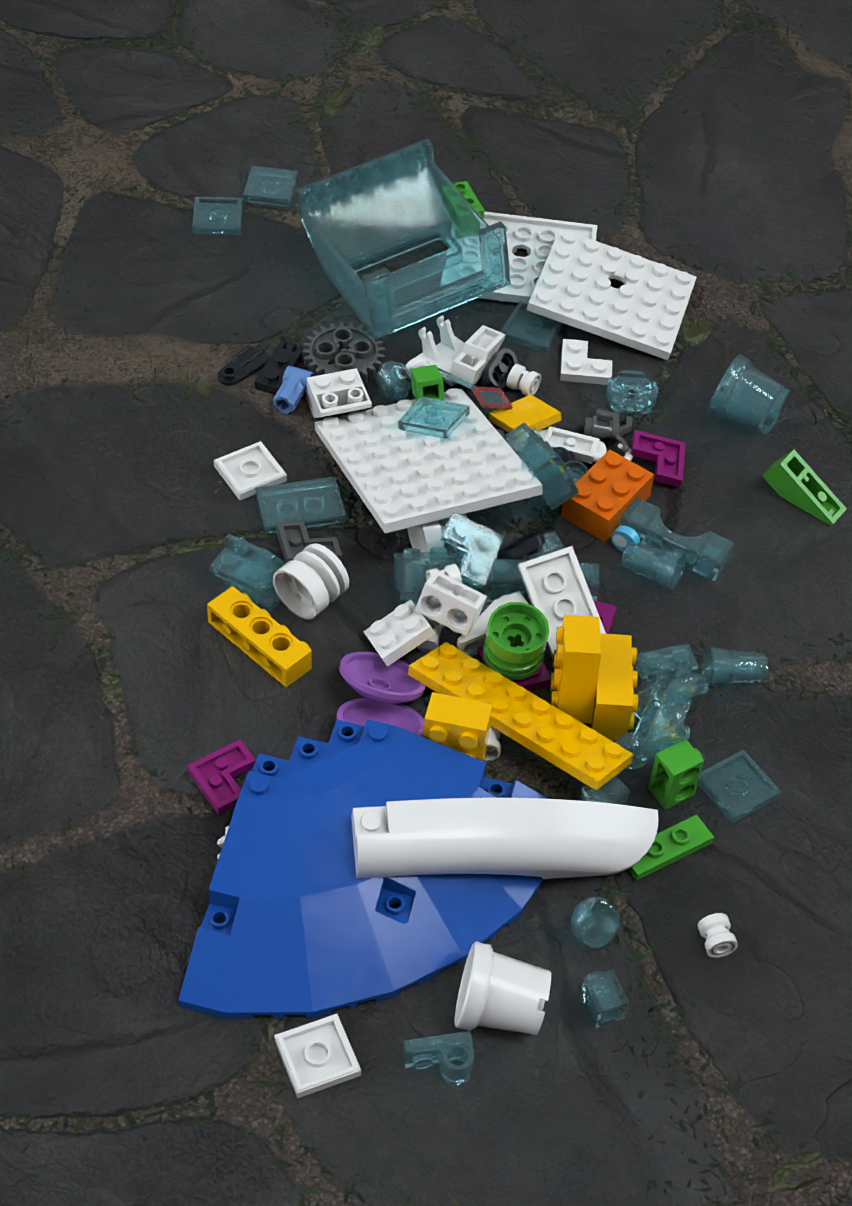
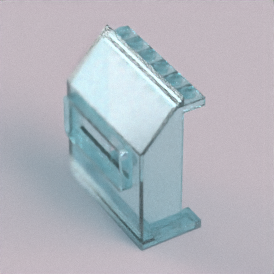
(390, 210)

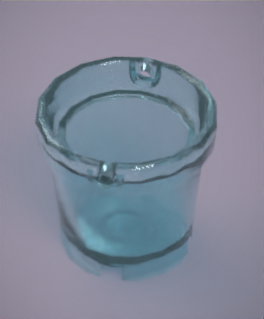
(748, 396)

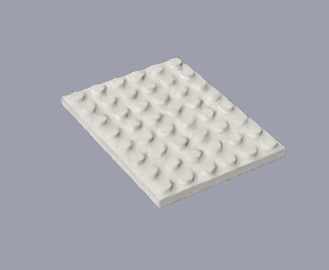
(424, 477)

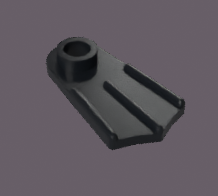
(243, 366)

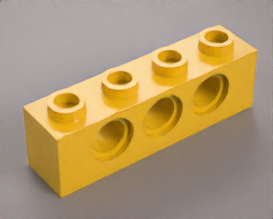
(260, 636)

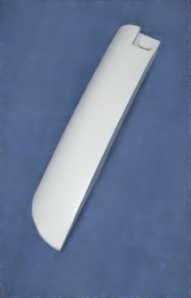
(500, 837)

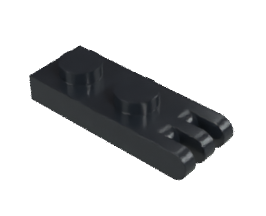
(272, 373)

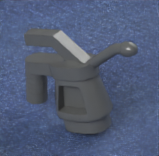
(606, 426)

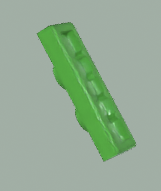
(672, 846)

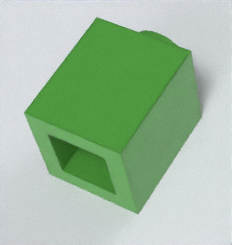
(427, 382)

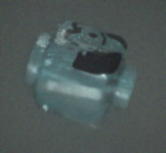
(393, 380)

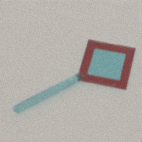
(487, 396)

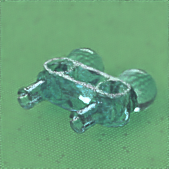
(661, 718)

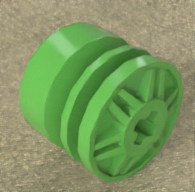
(516, 640)

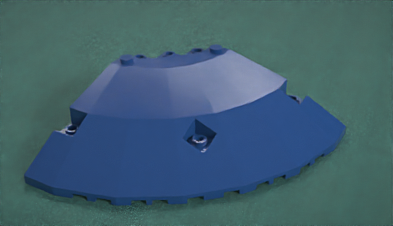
(296, 916)

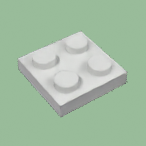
(399, 632)

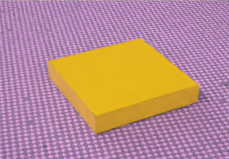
(528, 410)

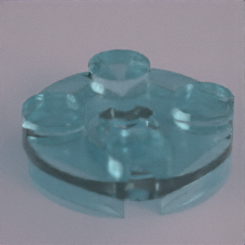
(640, 401)

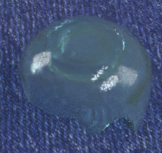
(594, 921)

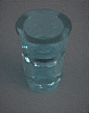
(654, 563)
(733, 666)

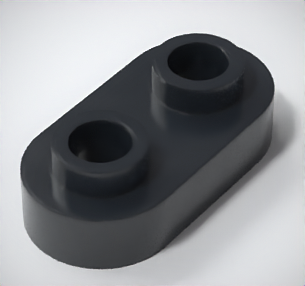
(498, 368)
(525, 545)

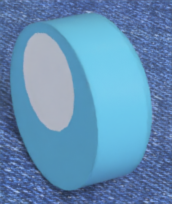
(624, 535)

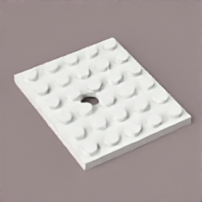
(537, 238)
(579, 294)

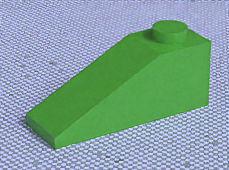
(802, 487)

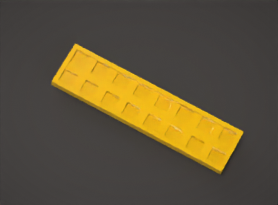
(524, 716)

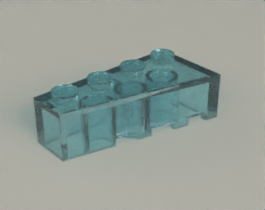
(543, 464)

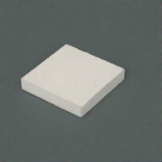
(250, 469)
(317, 1055)

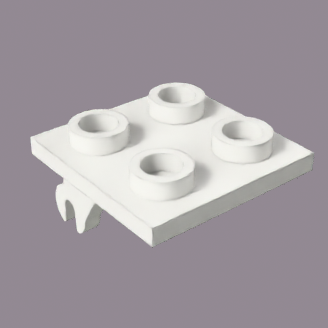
(443, 353)

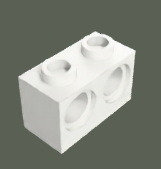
(453, 599)

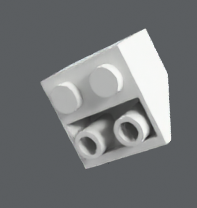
(336, 393)

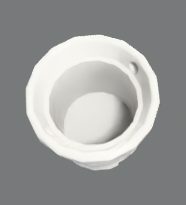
(501, 992)

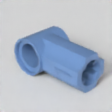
(292, 389)

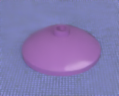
(376, 681)
(397, 714)

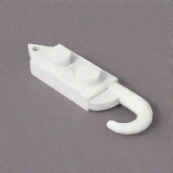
(583, 447)

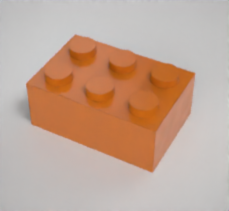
(607, 494)

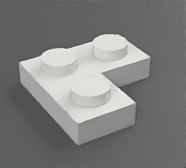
(579, 368)

